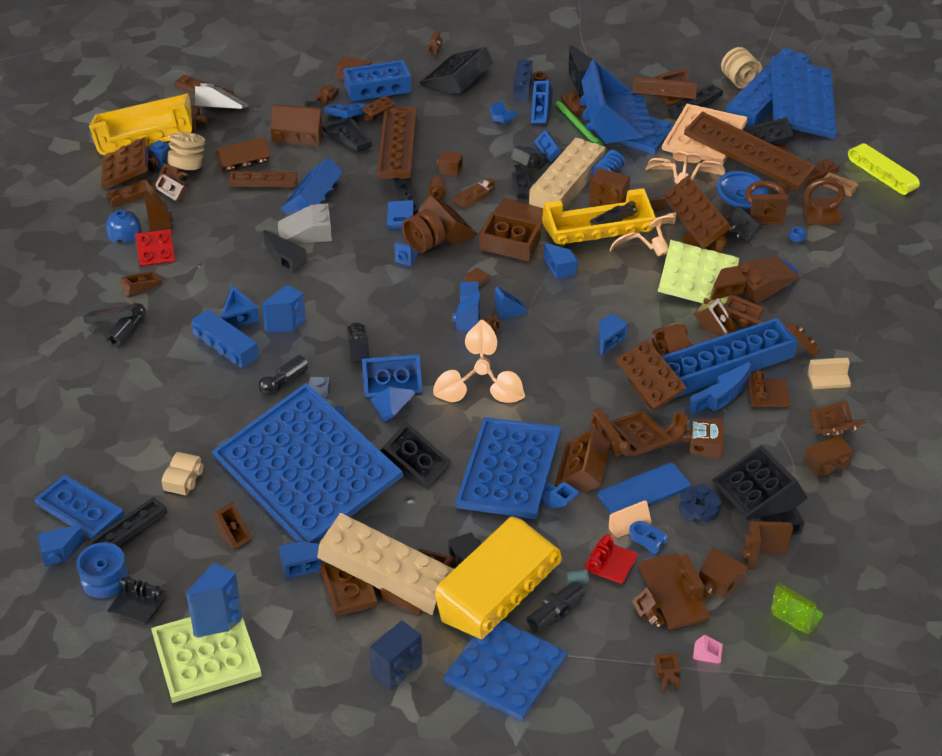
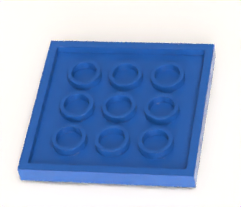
(506, 669)

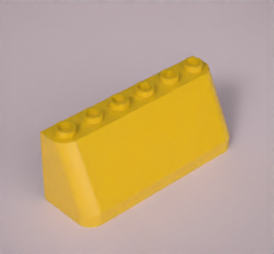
(150, 120)
(576, 227)
(495, 578)

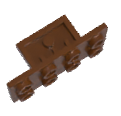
(650, 375)
(676, 588)

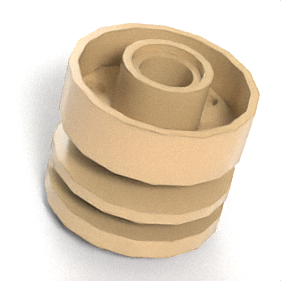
(740, 66)
(186, 150)

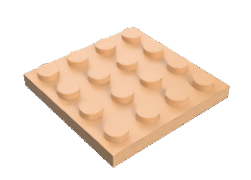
(679, 142)

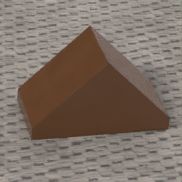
(231, 526)

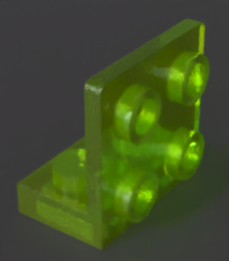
(795, 609)

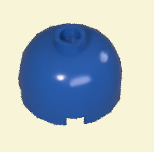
(122, 226)

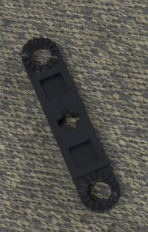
(406, 192)

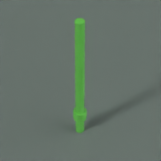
(579, 125)

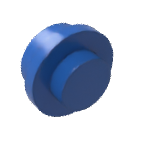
(797, 234)

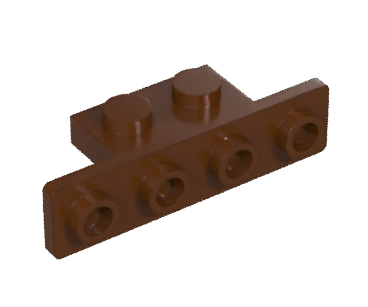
(742, 311)

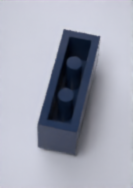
(523, 80)

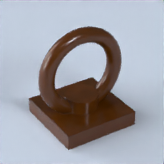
(767, 207)
(823, 209)

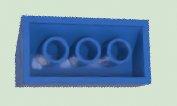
(313, 187)

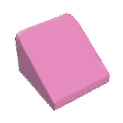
(708, 650)

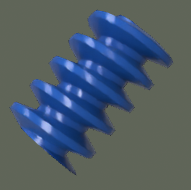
(611, 161)

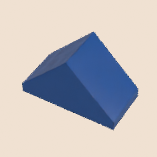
(508, 304)

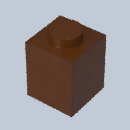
(450, 163)

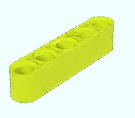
(883, 169)

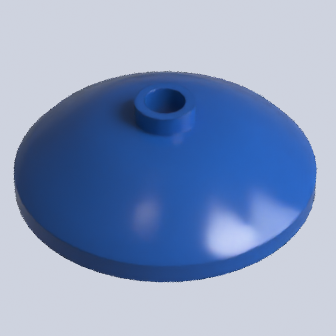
(733, 185)

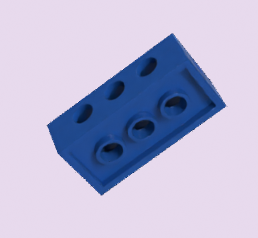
(374, 76)

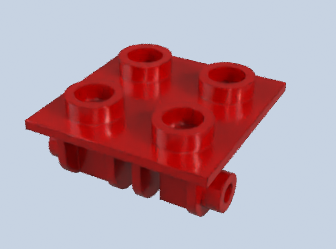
(155, 247)
(610, 560)

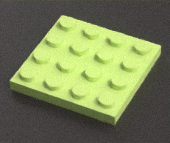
(692, 271)
(206, 662)

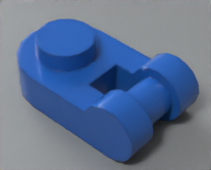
(641, 533)

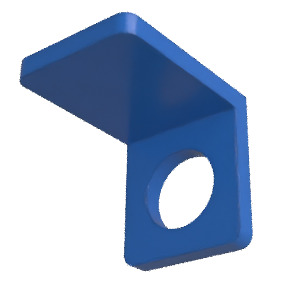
(405, 254)

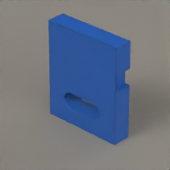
(398, 212)

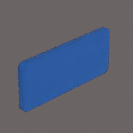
(649, 486)

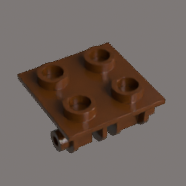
(768, 391)

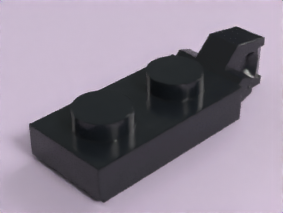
(521, 182)
(615, 214)

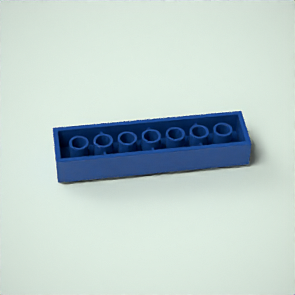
(756, 97)
(704, 362)

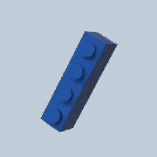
(225, 338)

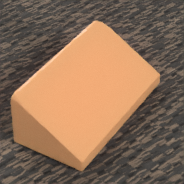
(621, 520)

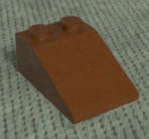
(766, 277)

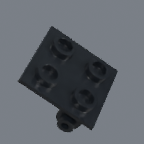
(137, 600)

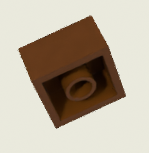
(608, 188)

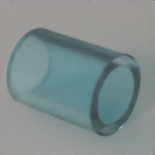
(578, 575)

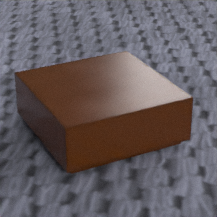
(477, 275)

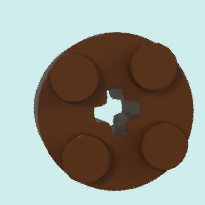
(670, 338)

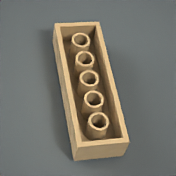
(567, 174)
(383, 562)

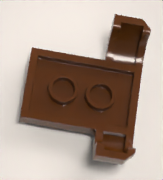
(641, 434)

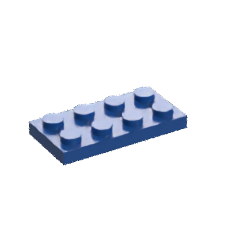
(79, 505)

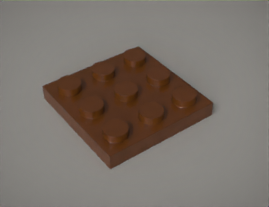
(125, 163)

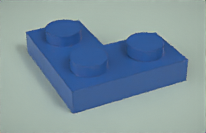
(345, 111)

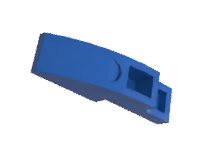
(728, 387)

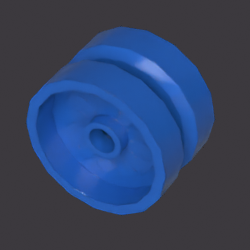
(101, 569)

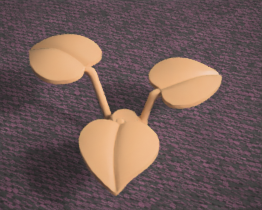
(706, 166)
(658, 243)
(481, 340)

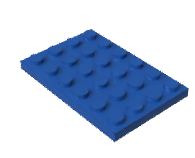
(803, 96)
(509, 468)

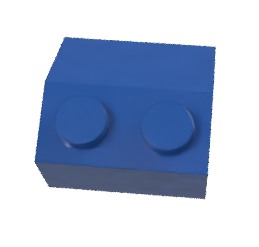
(284, 310)

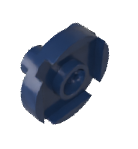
(703, 495)

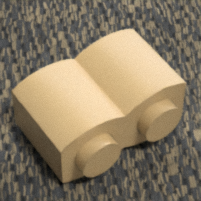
(182, 473)

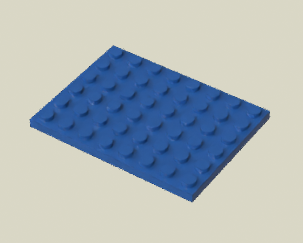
(306, 464)

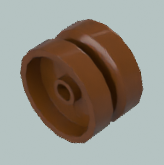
(423, 231)

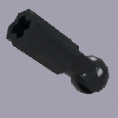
(124, 327)
(284, 374)

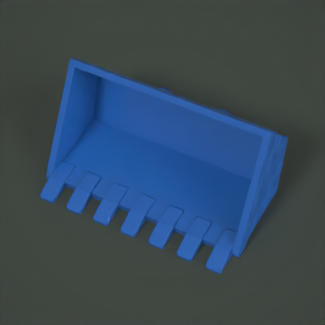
(612, 107)

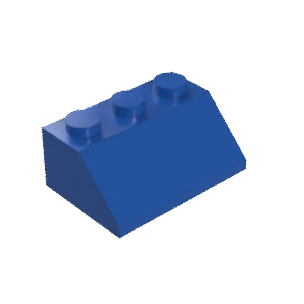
(391, 372)
(214, 602)

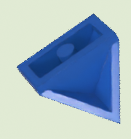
(239, 309)
(391, 401)

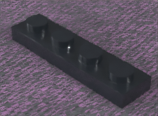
(702, 98)
(131, 523)

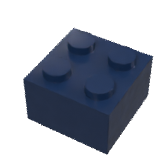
(396, 654)

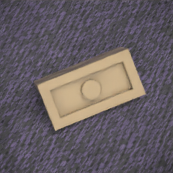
(829, 373)

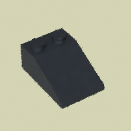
(577, 67)
(415, 456)

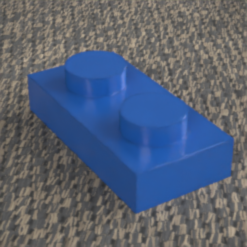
(548, 145)

